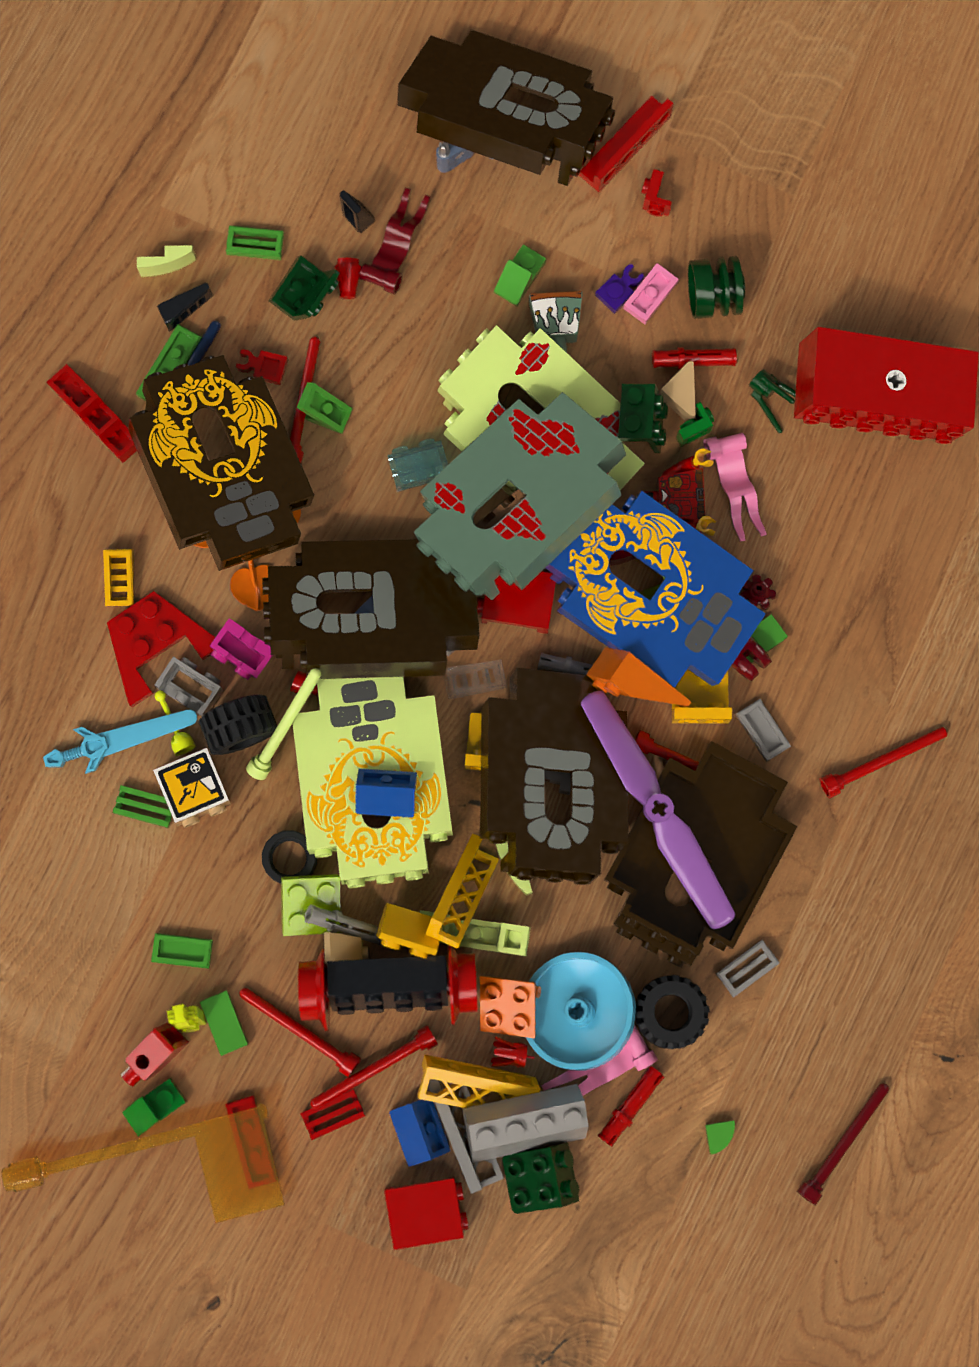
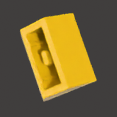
(406, 928)

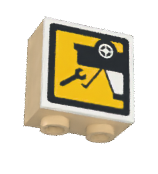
(192, 788)

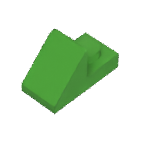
(519, 275)
(324, 408)

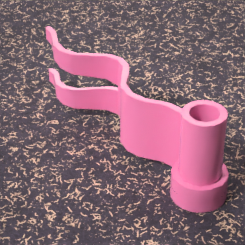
(734, 479)
(632, 1055)

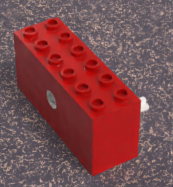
(886, 385)

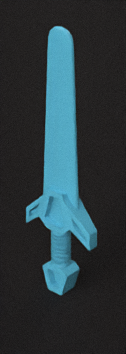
(115, 740)

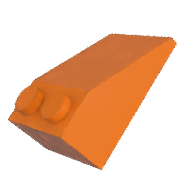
(626, 675)

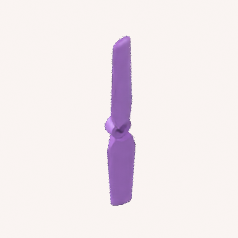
(671, 833)

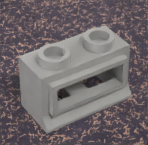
(187, 667)

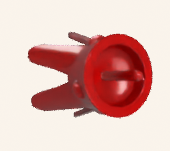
(510, 1053)

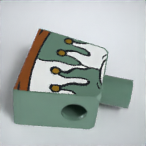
(557, 315)

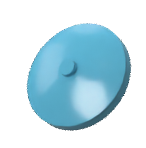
(582, 1011)

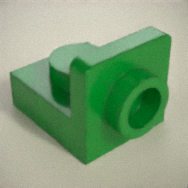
(692, 429)

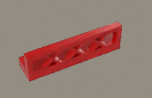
(626, 143)

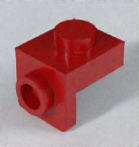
(653, 204)

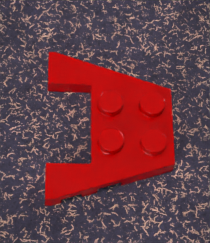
(145, 633)

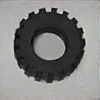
(238, 724)
(696, 1005)

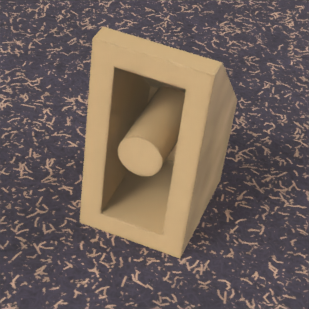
(344, 947)

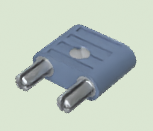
(450, 156)

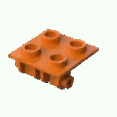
(508, 1006)

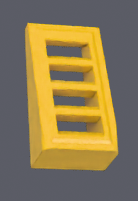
(108, 554)

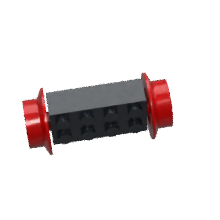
(386, 985)

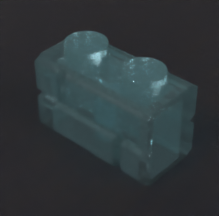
(416, 465)

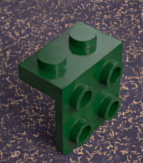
(303, 289)
(643, 415)
(541, 1179)

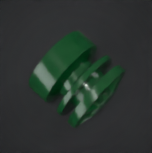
(718, 287)

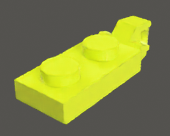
(186, 1018)

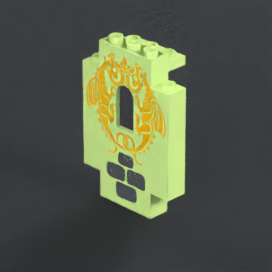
(375, 728)

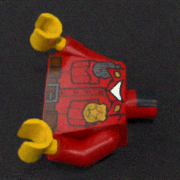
(682, 491)

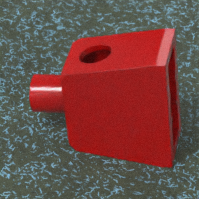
(153, 1053)

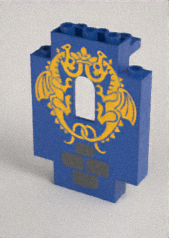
(694, 614)

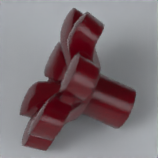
(759, 597)

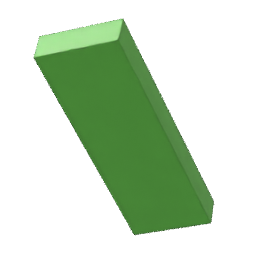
(174, 353)

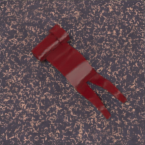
(394, 247)

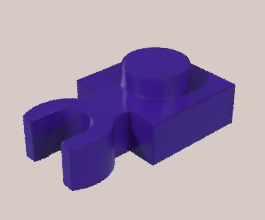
(617, 291)

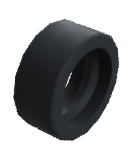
(274, 842)

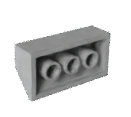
(525, 1123)

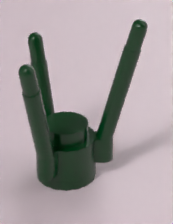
(765, 385)

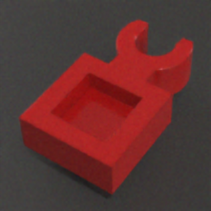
(268, 365)

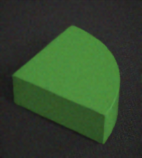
(719, 1135)

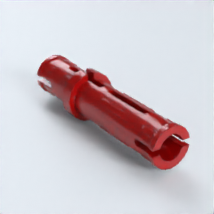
(700, 357)
(632, 1104)

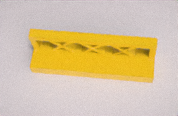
(456, 885)
(473, 1076)

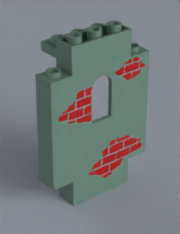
(554, 461)

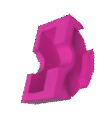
(241, 650)

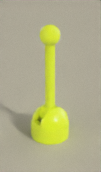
(181, 742)

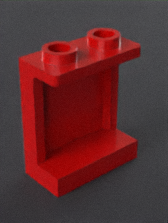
(519, 607)
(425, 1213)

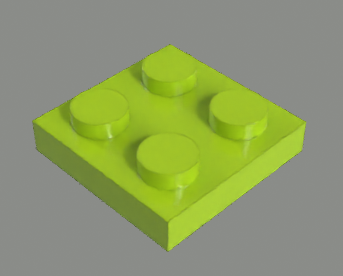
(302, 891)

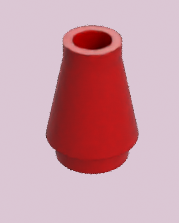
(348, 277)

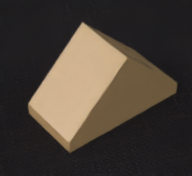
(680, 392)

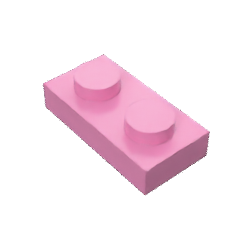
(650, 293)

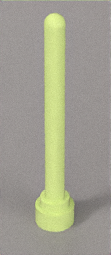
(260, 765)

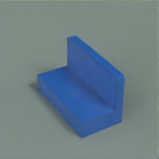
(385, 792)
(419, 1131)

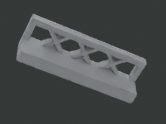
(458, 1144)

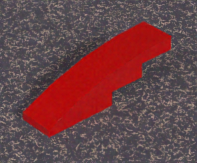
(93, 412)

